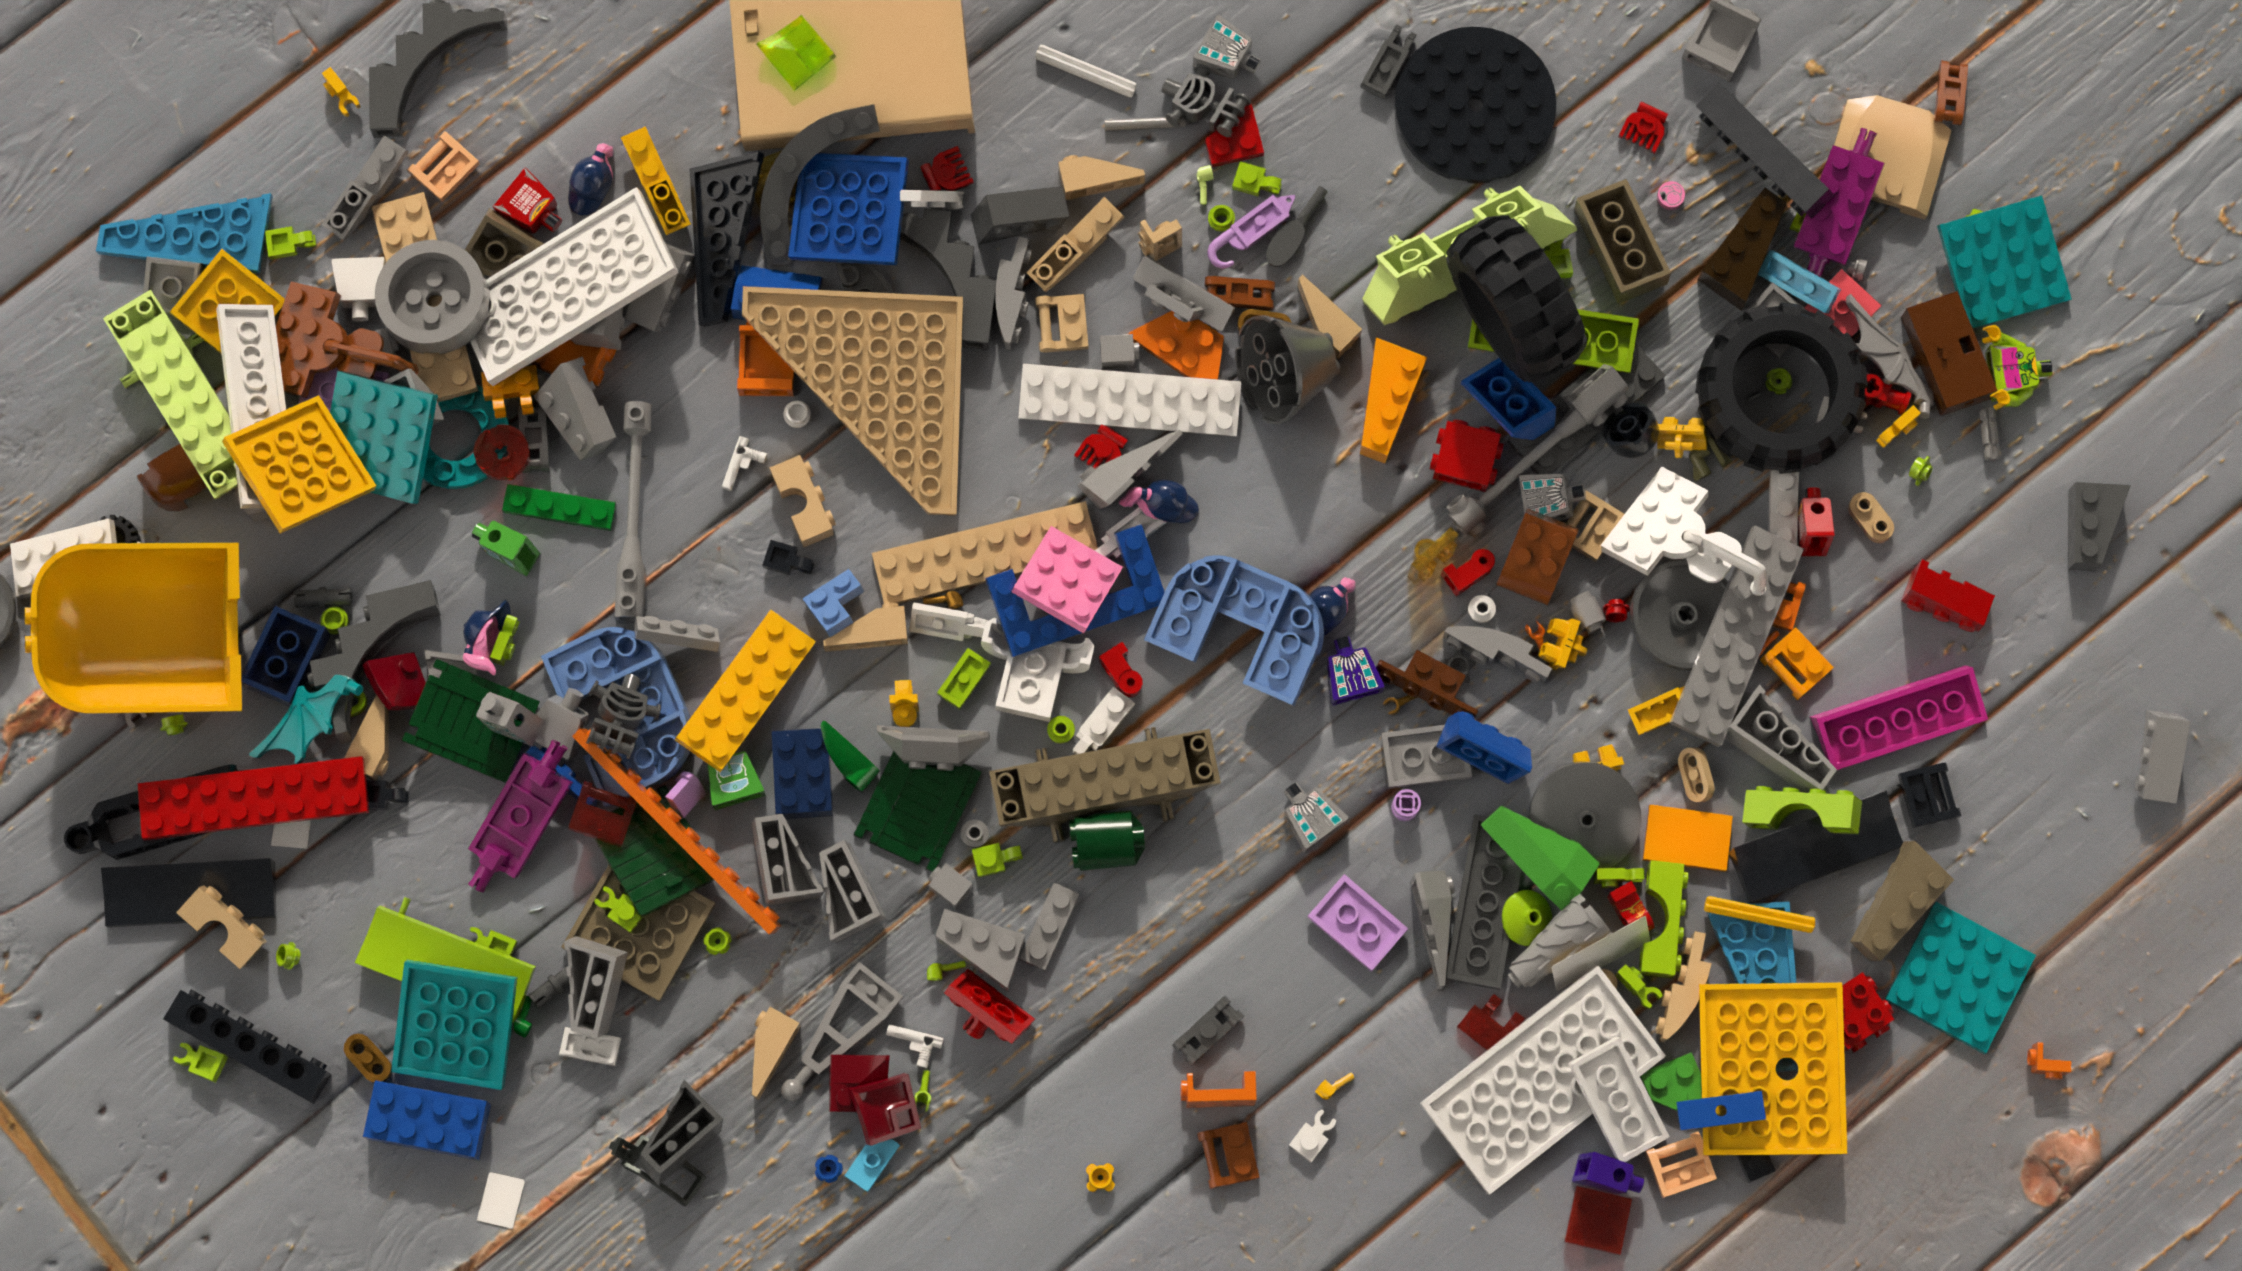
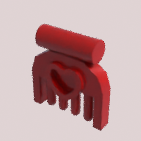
(1647, 122)
(943, 172)
(1104, 446)

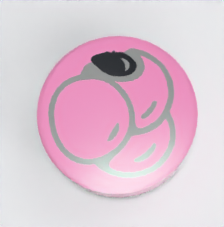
(1670, 195)

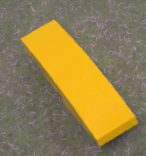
(1655, 712)

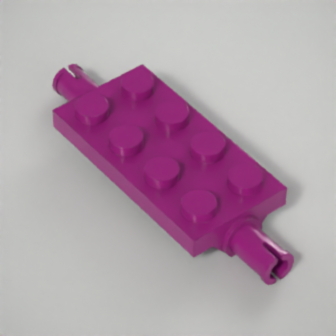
(1852, 180)
(519, 816)

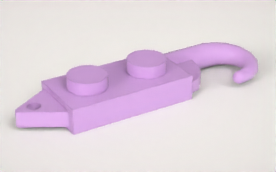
(1252, 227)

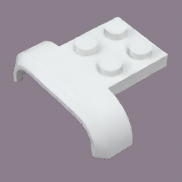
(1034, 676)

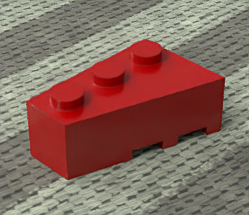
(1947, 598)

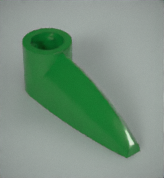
(848, 759)

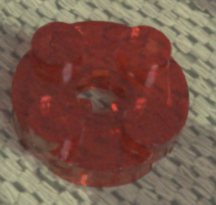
(495, 438)

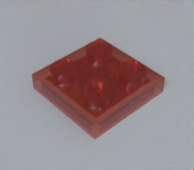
(1597, 1220)

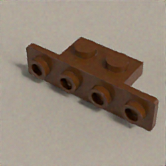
(1430, 681)

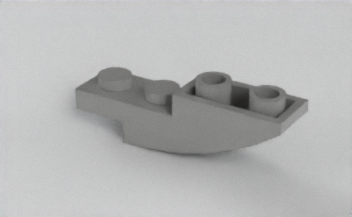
(366, 189)
(1010, 301)
(1488, 643)

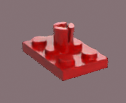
(987, 1008)

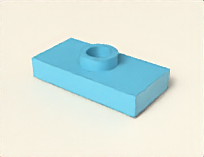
(871, 1163)

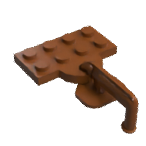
(309, 334)

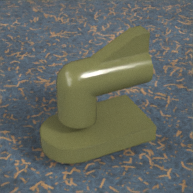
(1700, 468)

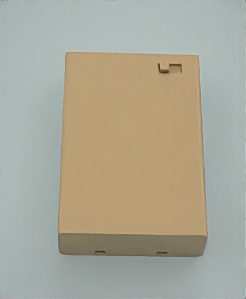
(887, 53)

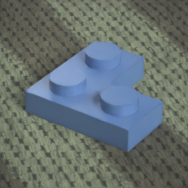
(828, 601)

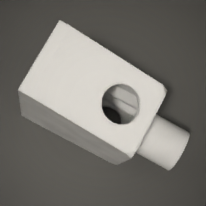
(356, 283)

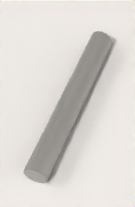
(1140, 123)

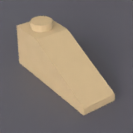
(1092, 176)
(1328, 317)
(876, 629)
(373, 740)
(772, 1041)

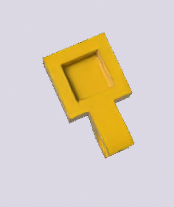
(335, 86)

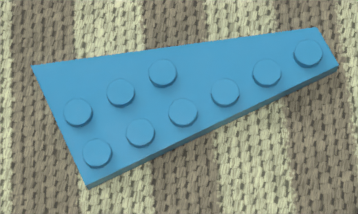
(194, 234)
(1758, 954)

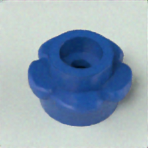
(822, 1163)

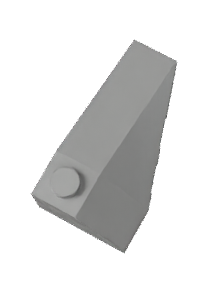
(1112, 478)
(1433, 903)

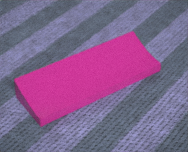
(1900, 717)

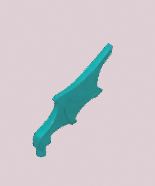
(306, 718)

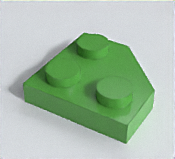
(1674, 1081)

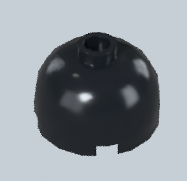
(1631, 430)

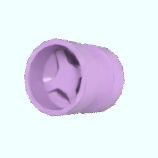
(1402, 809)

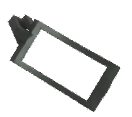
(630, 1157)

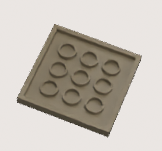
(657, 942)

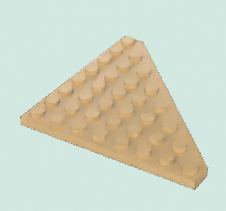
(882, 369)

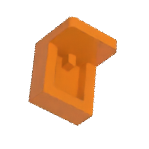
(2051, 1068)

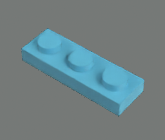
(1799, 281)

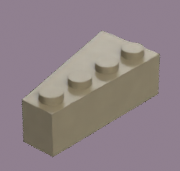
(1903, 898)

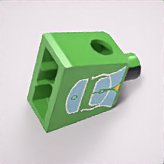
(507, 546)
(735, 783)

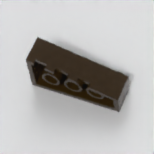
(1741, 254)

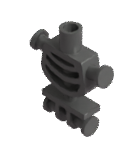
(1187, 102)
(622, 710)

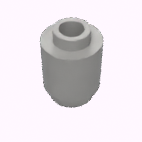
(1587, 610)

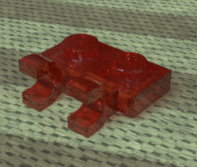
(1484, 1029)

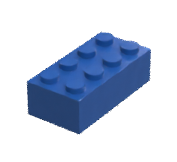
(427, 1120)

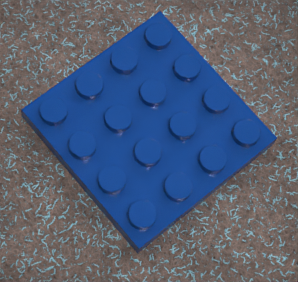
(849, 209)

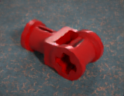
(1883, 395)

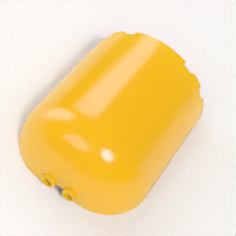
(138, 628)

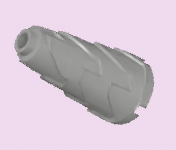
(1565, 935)

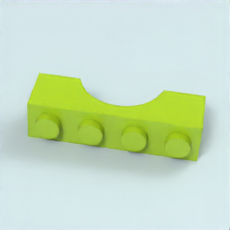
(1769, 808)
(1665, 884)

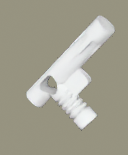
(741, 461)
(917, 1042)

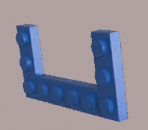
(1028, 635)

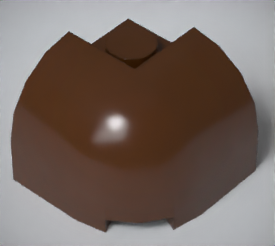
(171, 480)

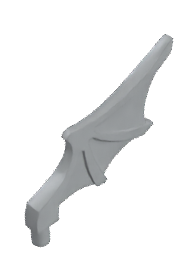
(1890, 357)

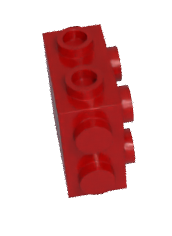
(1466, 455)
(1863, 1012)

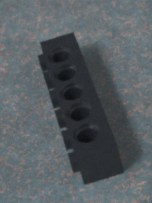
(182, 1015)

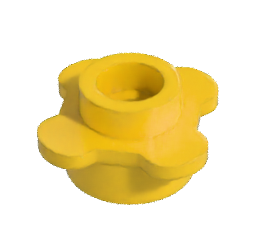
(1094, 1171)

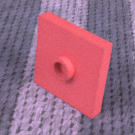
(1840, 312)

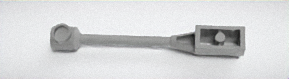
(1586, 407)
(630, 569)

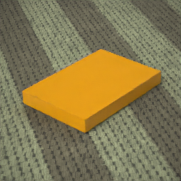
(1687, 837)

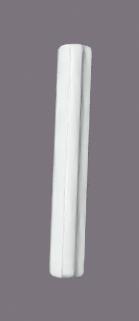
(1086, 71)

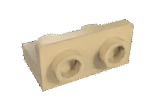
(1162, 241)

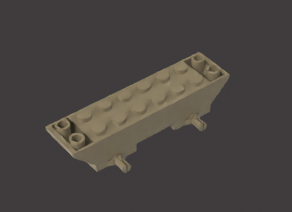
(1105, 780)

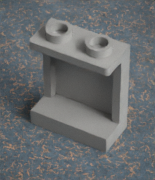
(1721, 38)

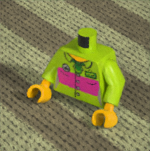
(2012, 368)

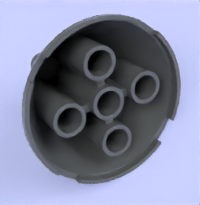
(1283, 366)

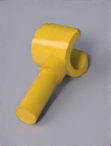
(1326, 1090)

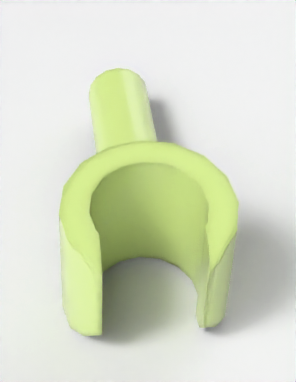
(1204, 174)

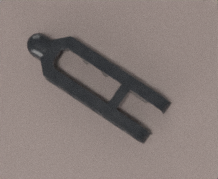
(95, 833)

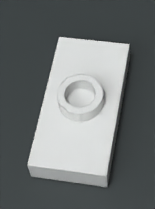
(591, 1049)

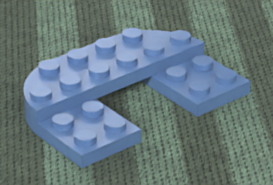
(1252, 596)
(608, 657)

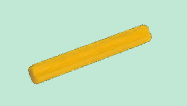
(1759, 914)

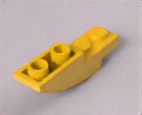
(655, 181)

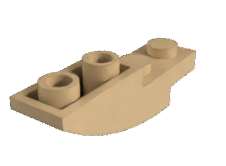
(1076, 245)
(1683, 998)

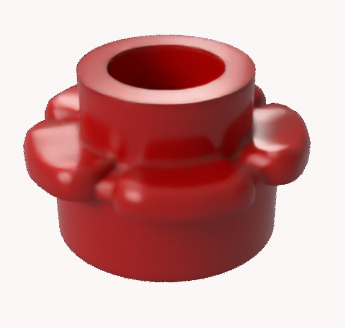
(1616, 610)

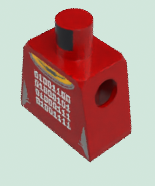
(528, 204)
(1815, 523)

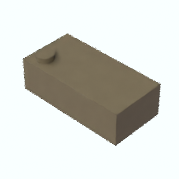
(1622, 241)

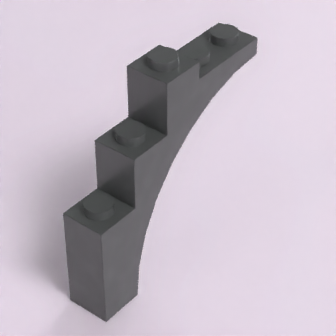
(415, 52)
(955, 261)
(386, 617)

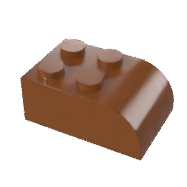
(1537, 556)

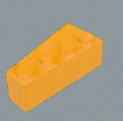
(1390, 390)

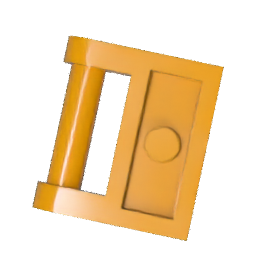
(1802, 657)

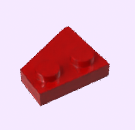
(1241, 146)

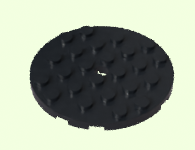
(1466, 142)

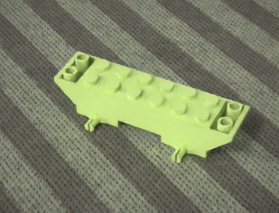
(1417, 268)
(177, 385)

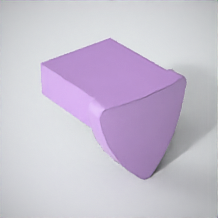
(685, 793)

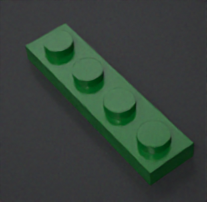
(559, 507)

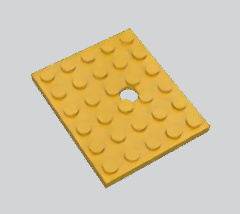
(1742, 1040)

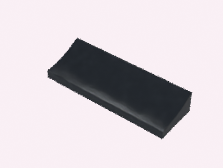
(1811, 851)
(157, 891)

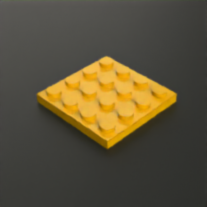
(299, 464)

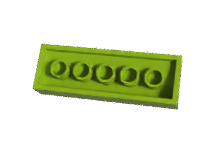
(1608, 340)
(402, 938)

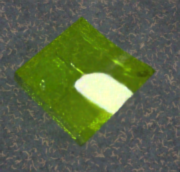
(796, 52)

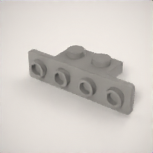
(1181, 296)

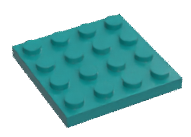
(2004, 261)
(387, 431)
(1960, 977)
(454, 1024)

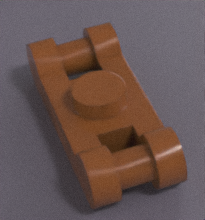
(1951, 92)
(1240, 291)

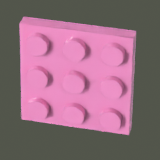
(1067, 579)

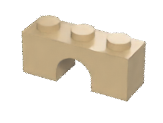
(794, 478)
(242, 939)

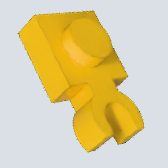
(1904, 423)

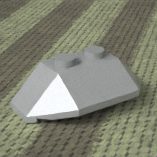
(933, 746)

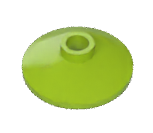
(1517, 916)

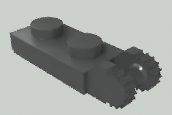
(1387, 64)

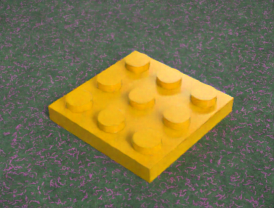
(221, 283)

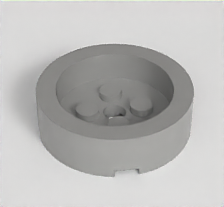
(426, 271)

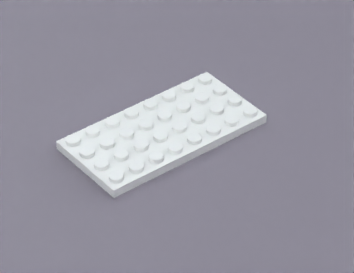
(571, 285)
(1522, 1089)

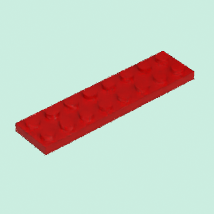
(253, 798)

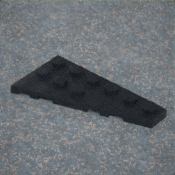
(721, 217)

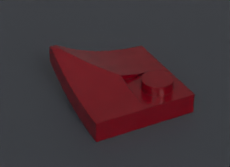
(396, 680)
(853, 1071)
(886, 1108)

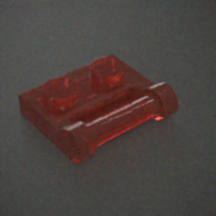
(599, 822)

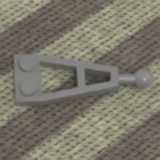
(871, 991)

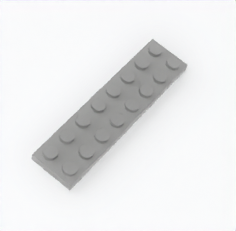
(1735, 640)

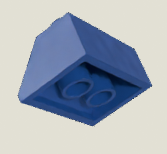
(769, 278)
(1510, 401)
(1485, 747)

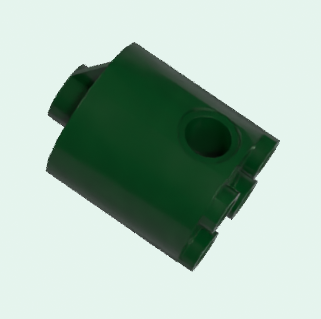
(1106, 840)

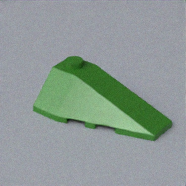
(1550, 860)

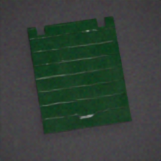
(450, 725)
(917, 809)
(652, 863)

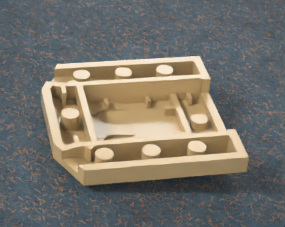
(1906, 142)

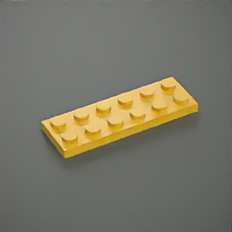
(745, 691)

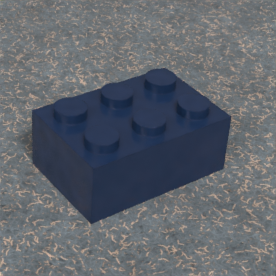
(284, 656)
(801, 774)

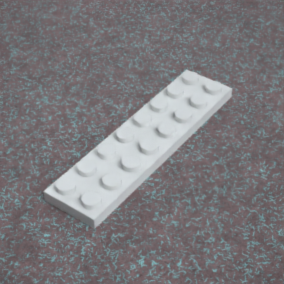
(250, 373)
(1129, 400)

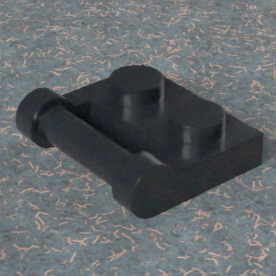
(1921, 797)

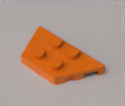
(1184, 346)

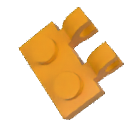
(520, 384)

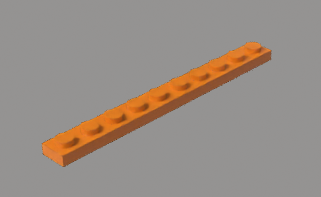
(686, 838)

